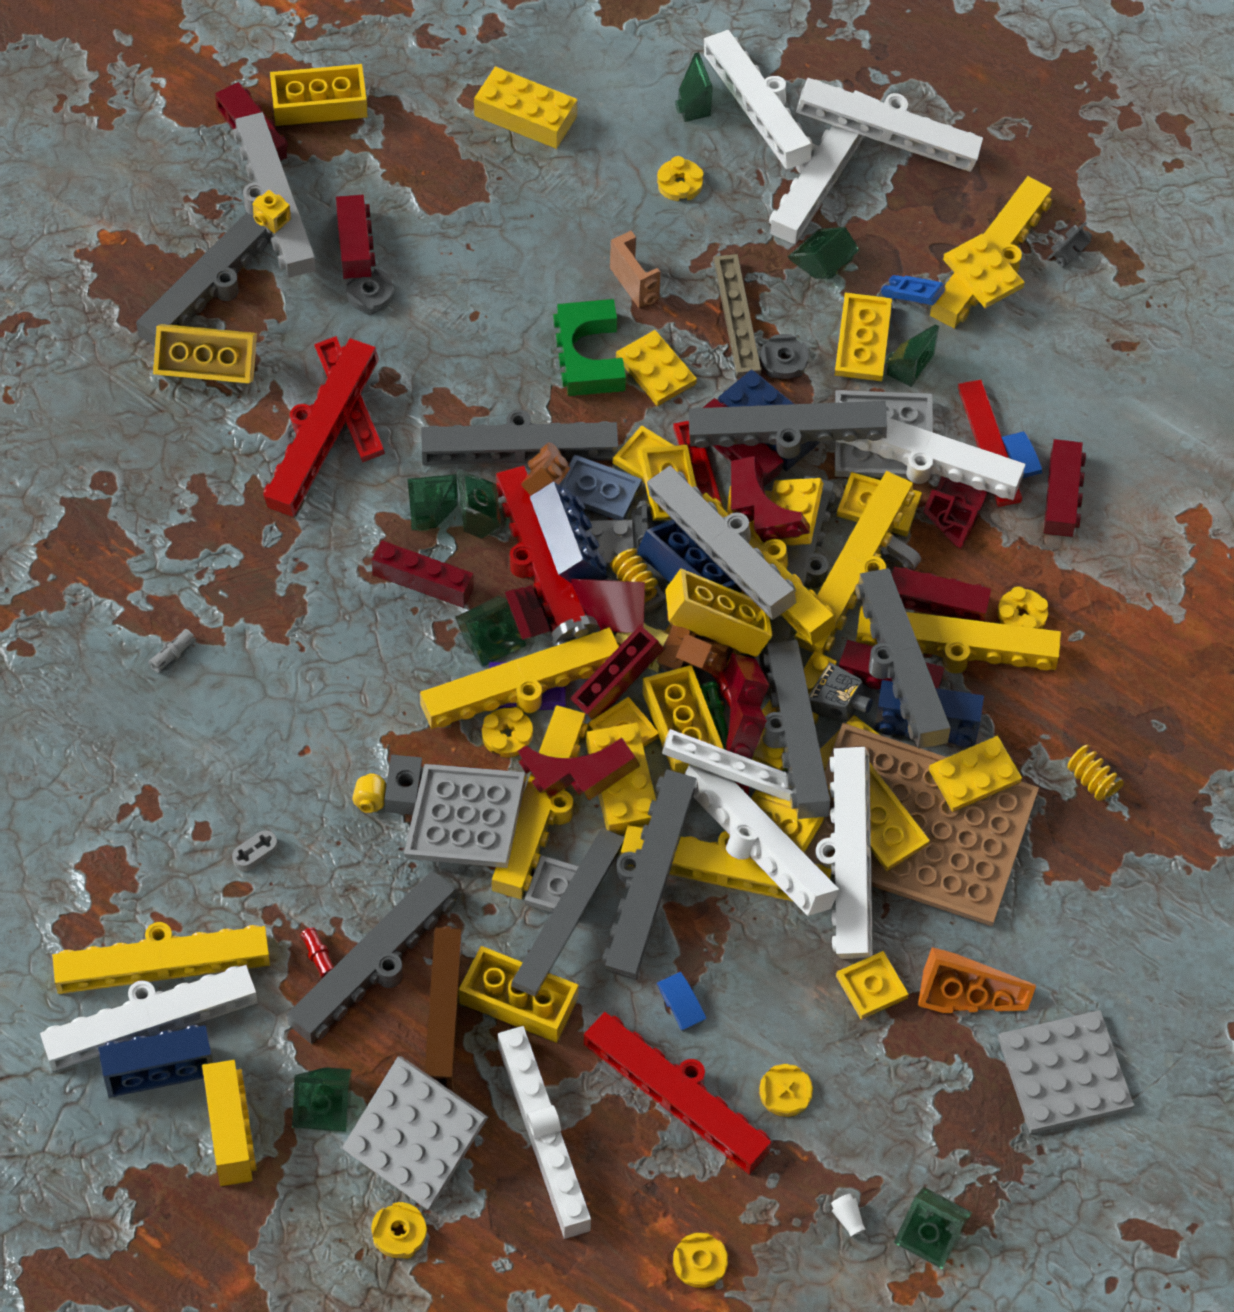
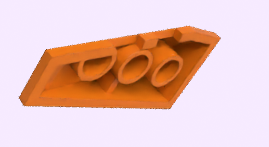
(963, 984)

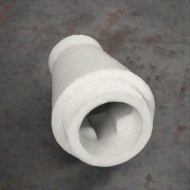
(848, 1214)

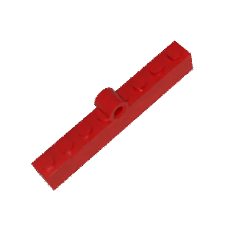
(319, 426)
(531, 555)
(677, 1093)

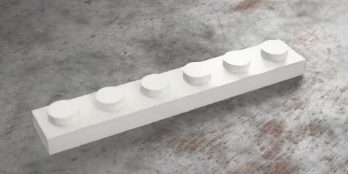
(726, 764)

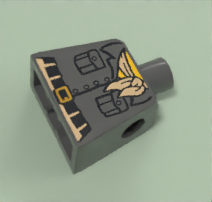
(838, 694)

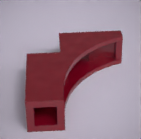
(750, 499)
(747, 691)
(586, 773)

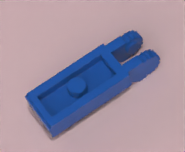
(913, 289)

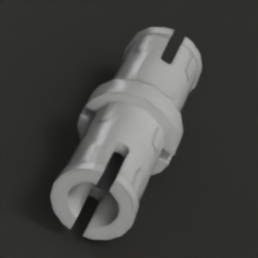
(172, 650)

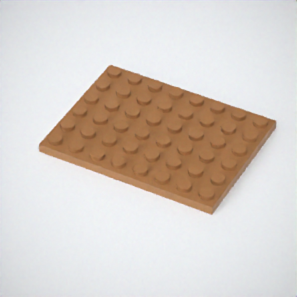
(968, 848)

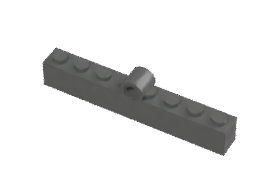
(208, 278)
(788, 424)
(516, 441)
(806, 562)
(901, 659)
(795, 730)
(651, 873)
(372, 957)

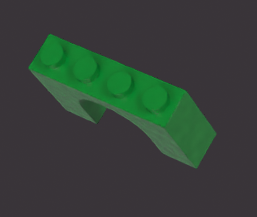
(582, 374)

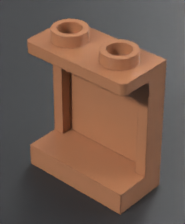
(640, 285)

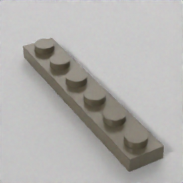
(737, 314)

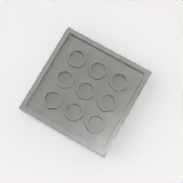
(904, 407)
(465, 815)
(1065, 1072)
(414, 1132)

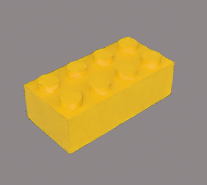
(318, 94)
(525, 107)
(204, 353)
(717, 613)
(679, 705)
(629, 798)
(490, 991)
(229, 1122)

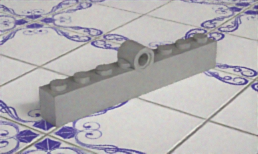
(268, 174)
(723, 540)

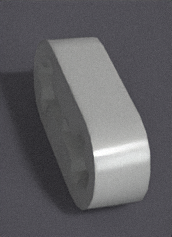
(901, 554)
(254, 850)

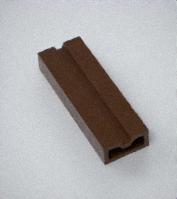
(444, 1005)

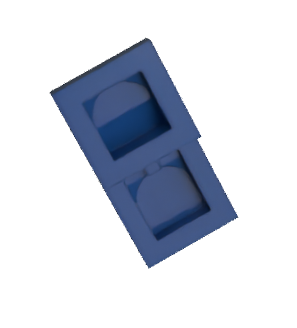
(1021, 450)
(681, 1000)

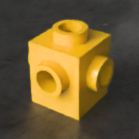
(271, 211)

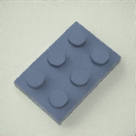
(601, 487)

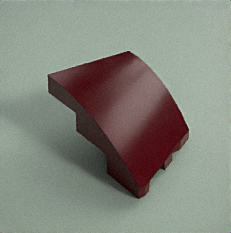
(955, 509)
(612, 602)
(527, 612)

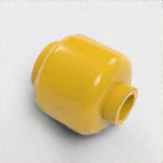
(370, 793)

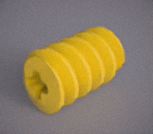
(630, 568)
(1093, 775)

